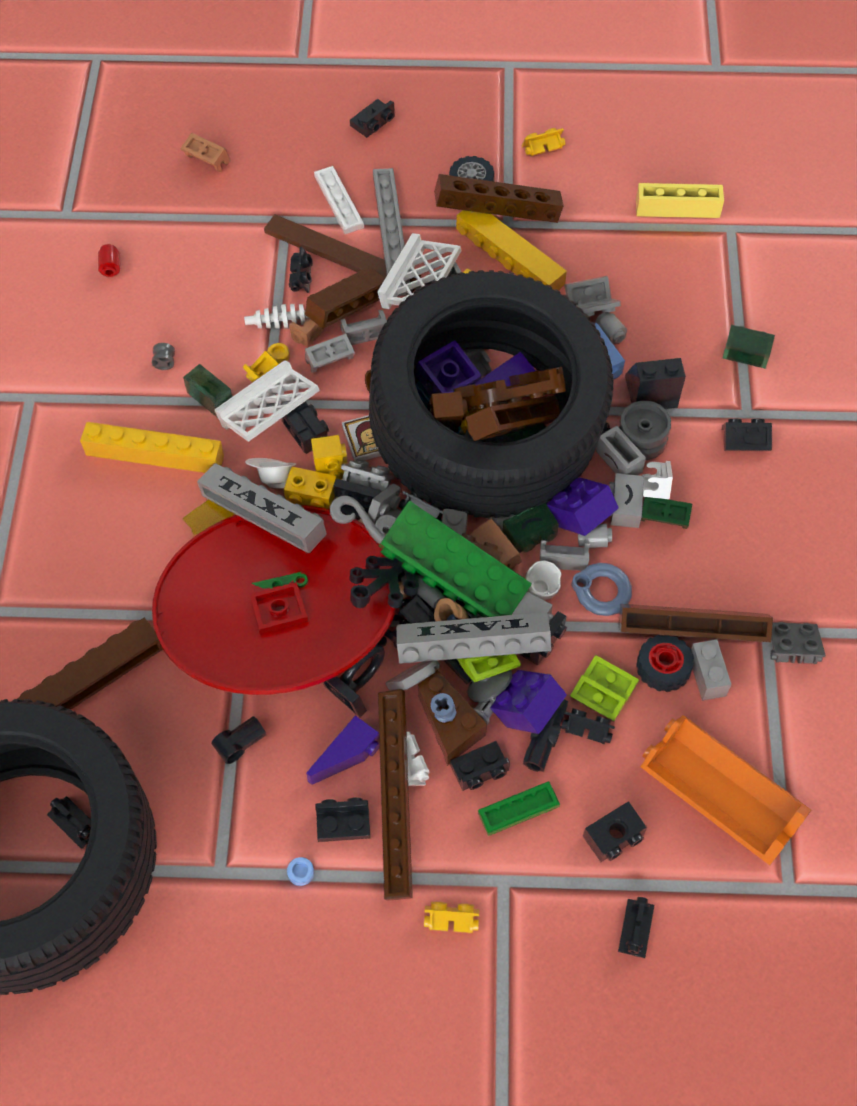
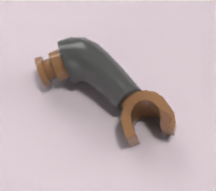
(434, 597)

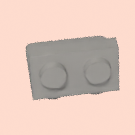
(592, 295)

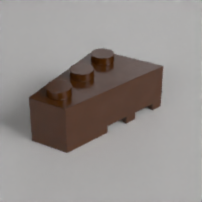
(461, 732)

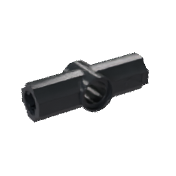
(541, 744)

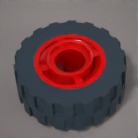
(663, 676)

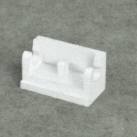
(660, 483)

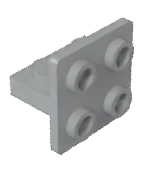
(373, 477)

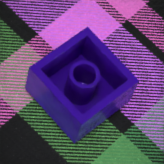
(446, 370)
(583, 506)
(528, 701)

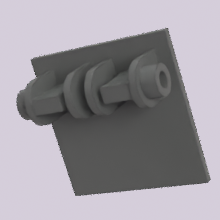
(796, 640)

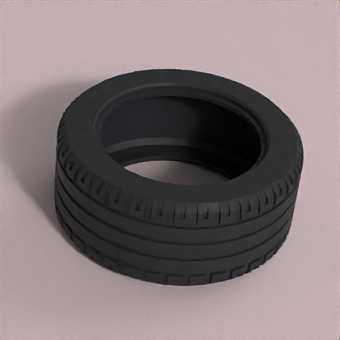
(505, 316)
(118, 862)

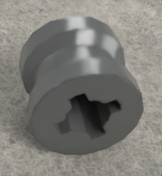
(163, 356)

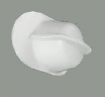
(271, 471)

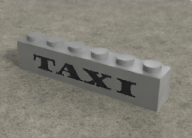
(262, 507)
(473, 637)

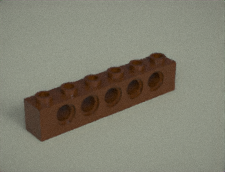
(498, 198)

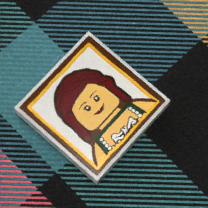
(360, 438)

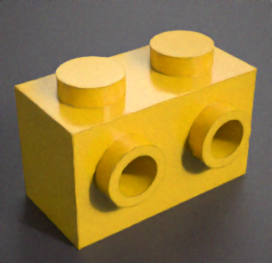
(329, 455)
(310, 488)

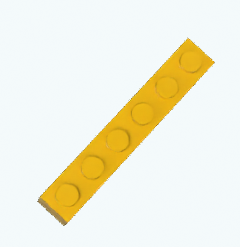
(510, 248)
(151, 447)

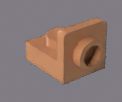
(307, 334)

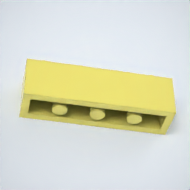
(679, 200)

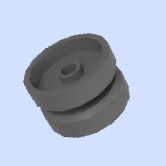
(647, 427)

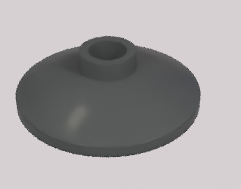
(489, 688)

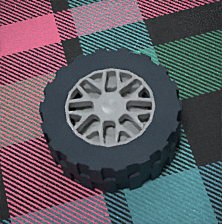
(473, 168)

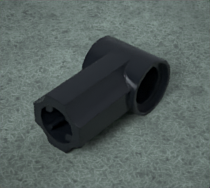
(233, 743)

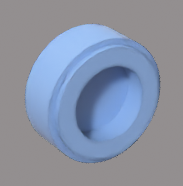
(300, 871)

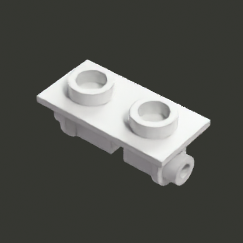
(417, 767)

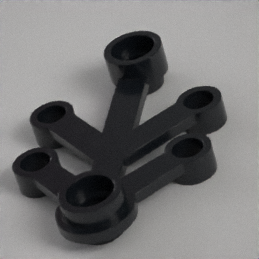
(361, 594)

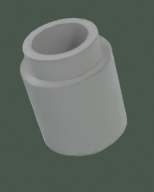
(612, 327)
(597, 537)

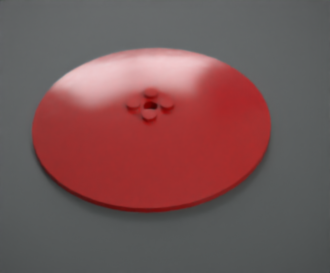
(227, 628)

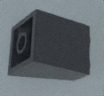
(656, 382)

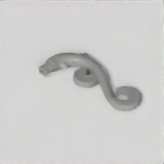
(374, 530)

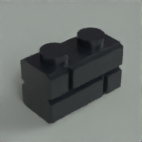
(305, 425)

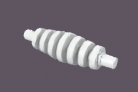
(275, 317)

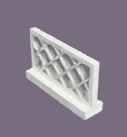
(404, 268)
(261, 393)

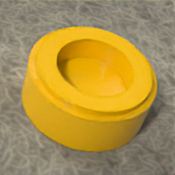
(279, 352)

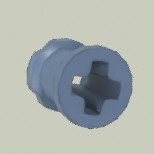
(442, 700)

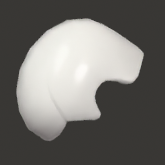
(544, 579)

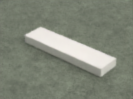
(339, 200)

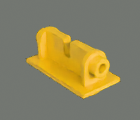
(550, 138)
(441, 915)

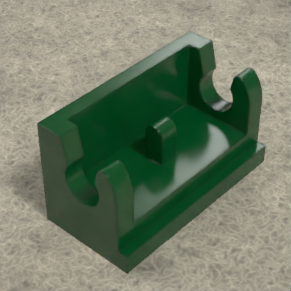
(666, 511)

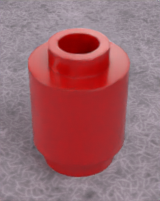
(108, 260)

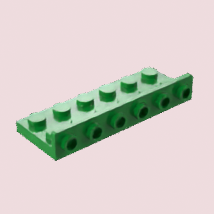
(453, 564)

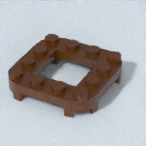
(521, 385)

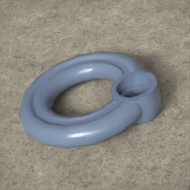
(605, 570)

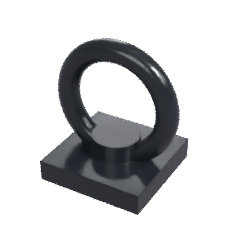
(346, 689)

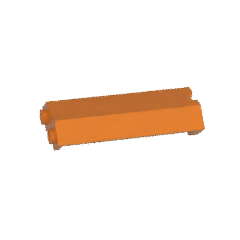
(725, 788)

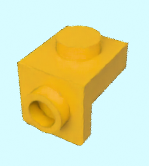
(261, 366)

